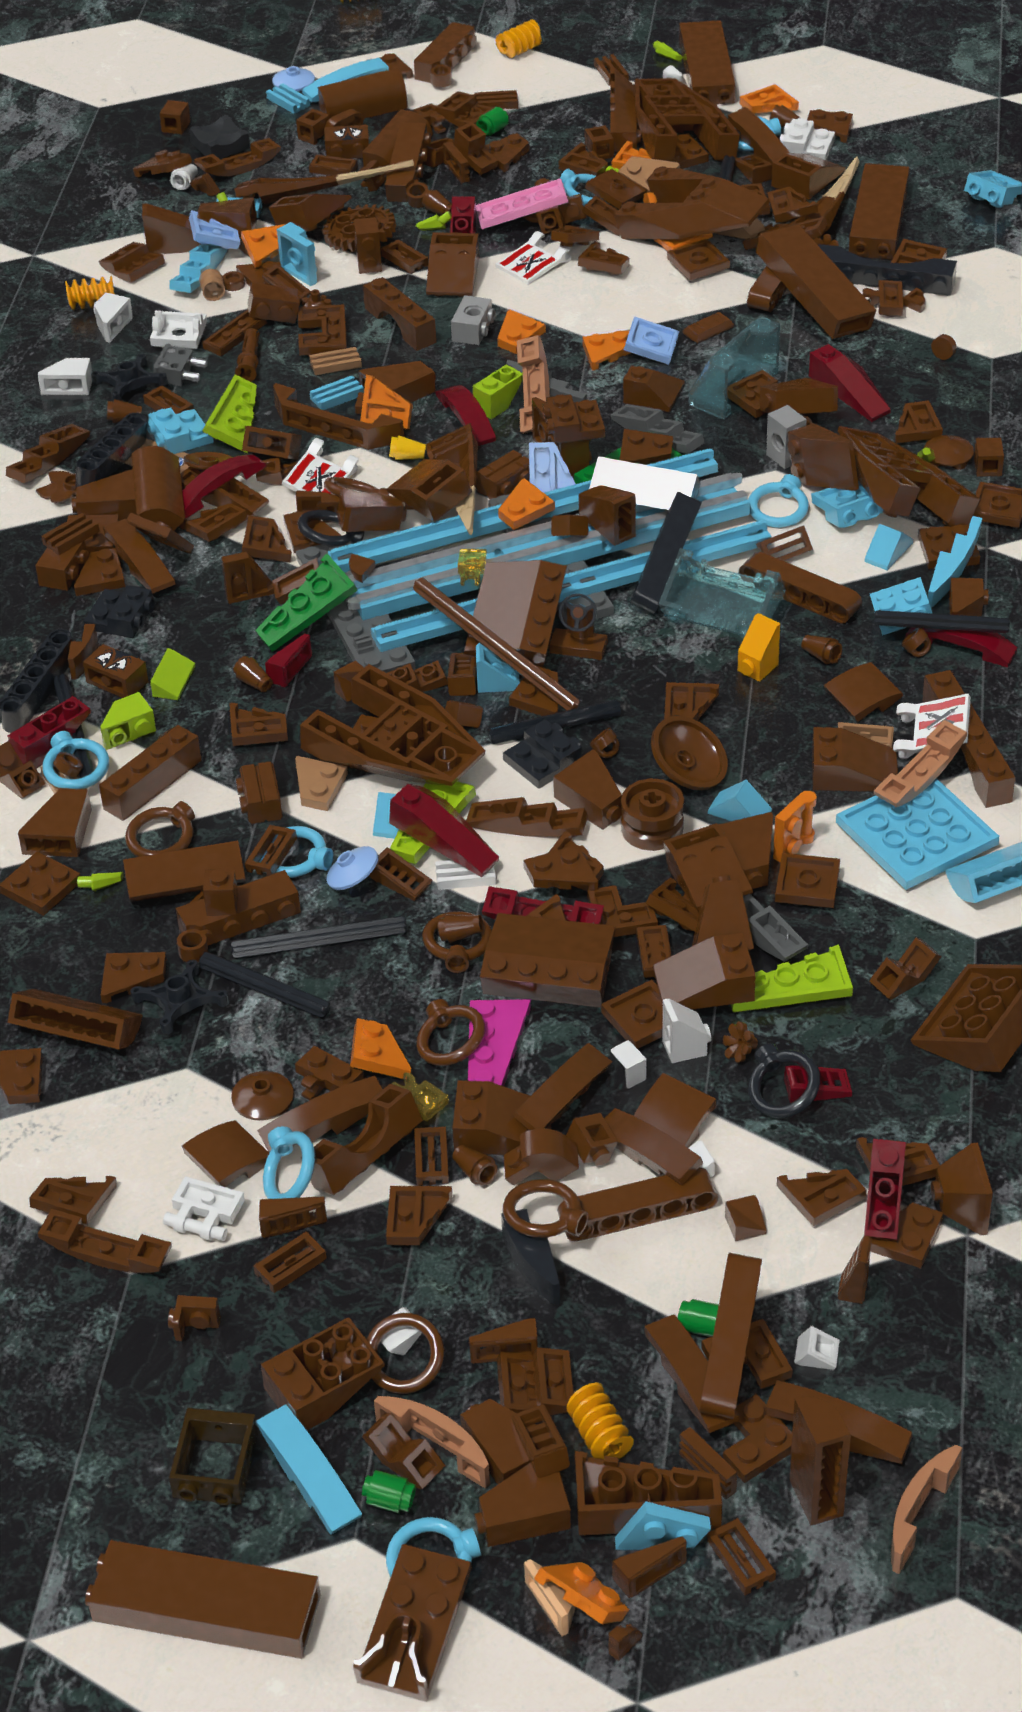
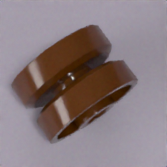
(651, 813)

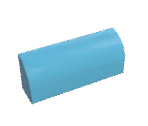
(988, 874)

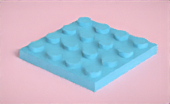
(920, 836)

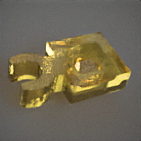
(471, 564)
(426, 1096)

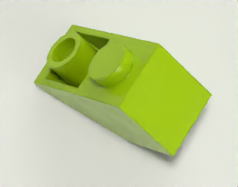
(498, 390)
(127, 721)

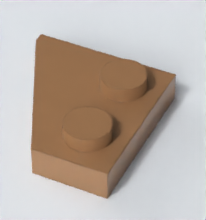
(639, 169)
(319, 782)

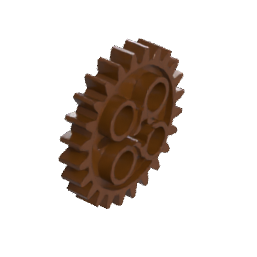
(340, 230)

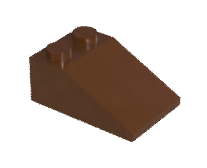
(574, 453)
(822, 458)
(849, 761)
(708, 973)
(486, 1117)

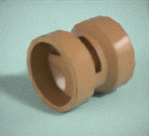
(212, 284)

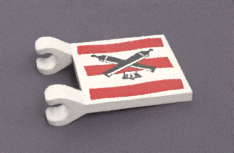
(531, 260)
(313, 470)
(928, 717)

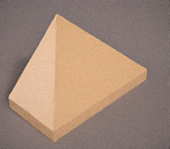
(550, 1598)

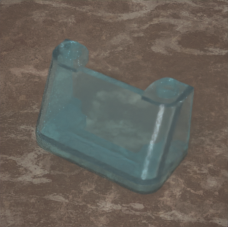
(747, 353)
(718, 596)

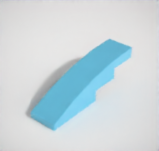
(349, 72)
(200, 259)
(952, 564)
(308, 1469)

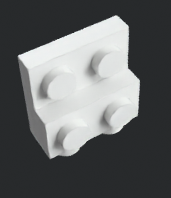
(803, 139)

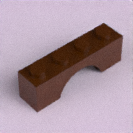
(415, 323)
(389, 1119)

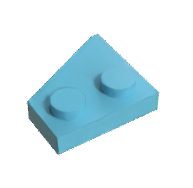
(659, 1524)

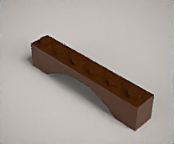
(988, 768)

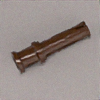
(247, 360)

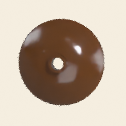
(689, 753)

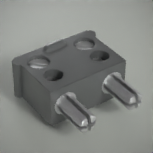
(177, 363)

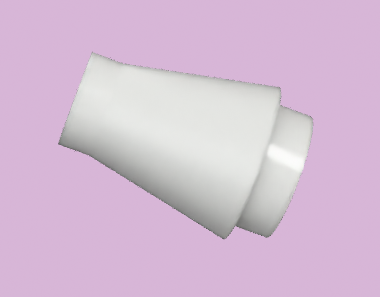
(183, 176)

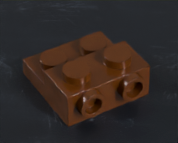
(572, 420)

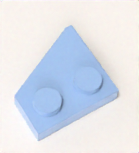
(213, 232)

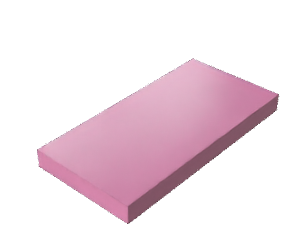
(521, 203)

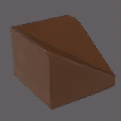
(569, 525)
(343, 679)
(465, 713)
(744, 1217)

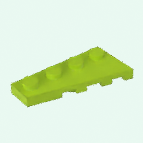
(233, 413)
(457, 795)
(805, 981)

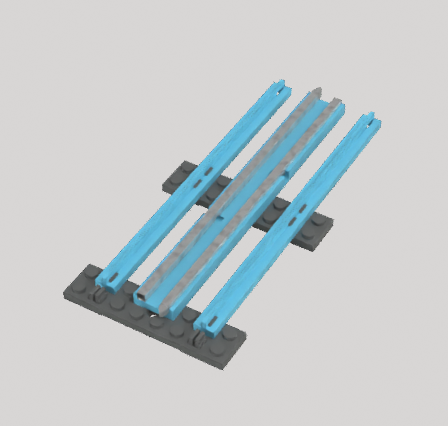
(378, 641)

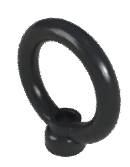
(348, 538)
(770, 1060)

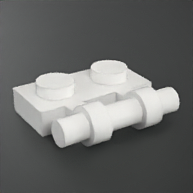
(205, 1200)

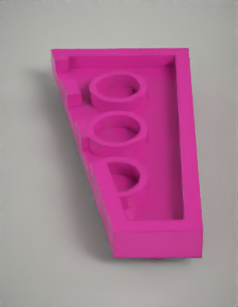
(503, 1027)

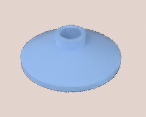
(294, 78)
(352, 867)

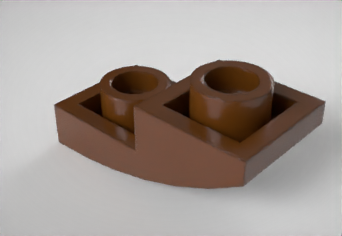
(424, 678)

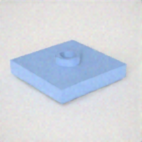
(651, 340)

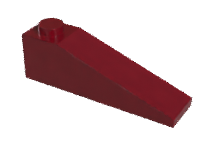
(853, 383)
(440, 827)

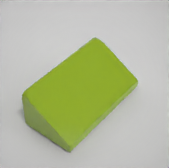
(171, 675)

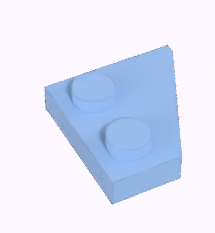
(547, 467)

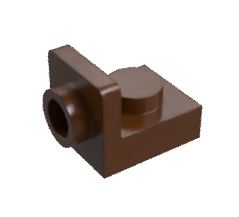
(195, 1312)

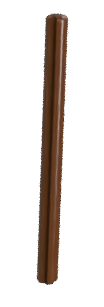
(496, 644)

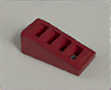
(288, 662)
(797, 1079)

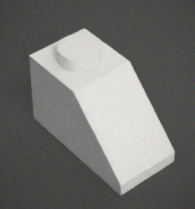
(112, 314)
(66, 377)
(683, 1032)

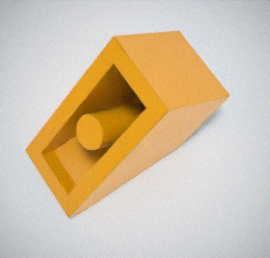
(759, 648)

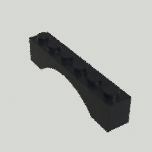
(930, 276)

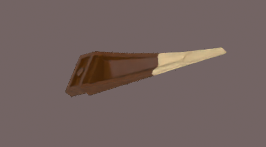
(273, 189)
(819, 222)
(462, 450)

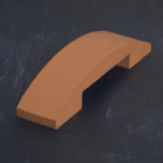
(535, 377)
(924, 767)
(441, 1430)
(935, 1474)

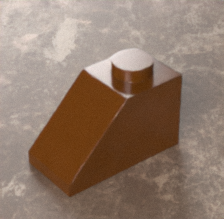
(967, 596)

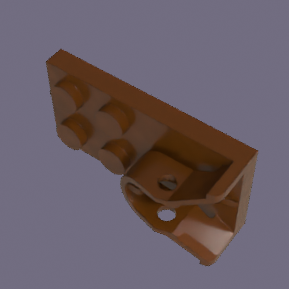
(413, 1623)

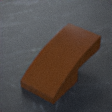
(274, 472)
(316, 501)
(82, 650)

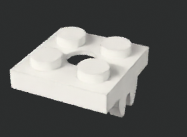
(168, 323)

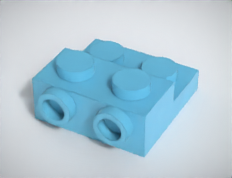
(993, 187)
(297, 253)
(177, 431)
(846, 506)
(903, 598)

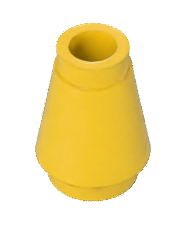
(405, 448)

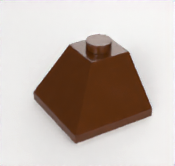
(651, 388)
(964, 1189)

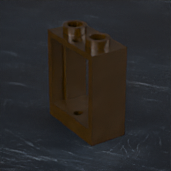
(205, 1426)

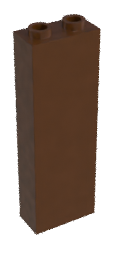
(707, 61)
(879, 211)
(815, 281)
(204, 1598)

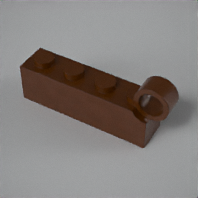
(444, 53)
(405, 183)
(257, 905)

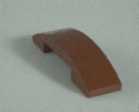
(260, 153)
(101, 1247)

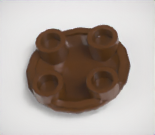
(950, 451)

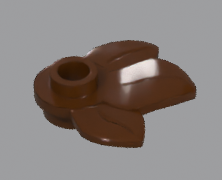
(61, 487)

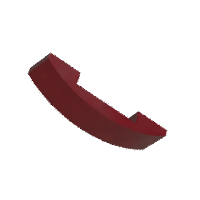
(468, 411)
(215, 477)
(994, 646)
(508, 902)

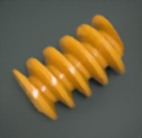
(519, 39)
(87, 293)
(599, 1422)

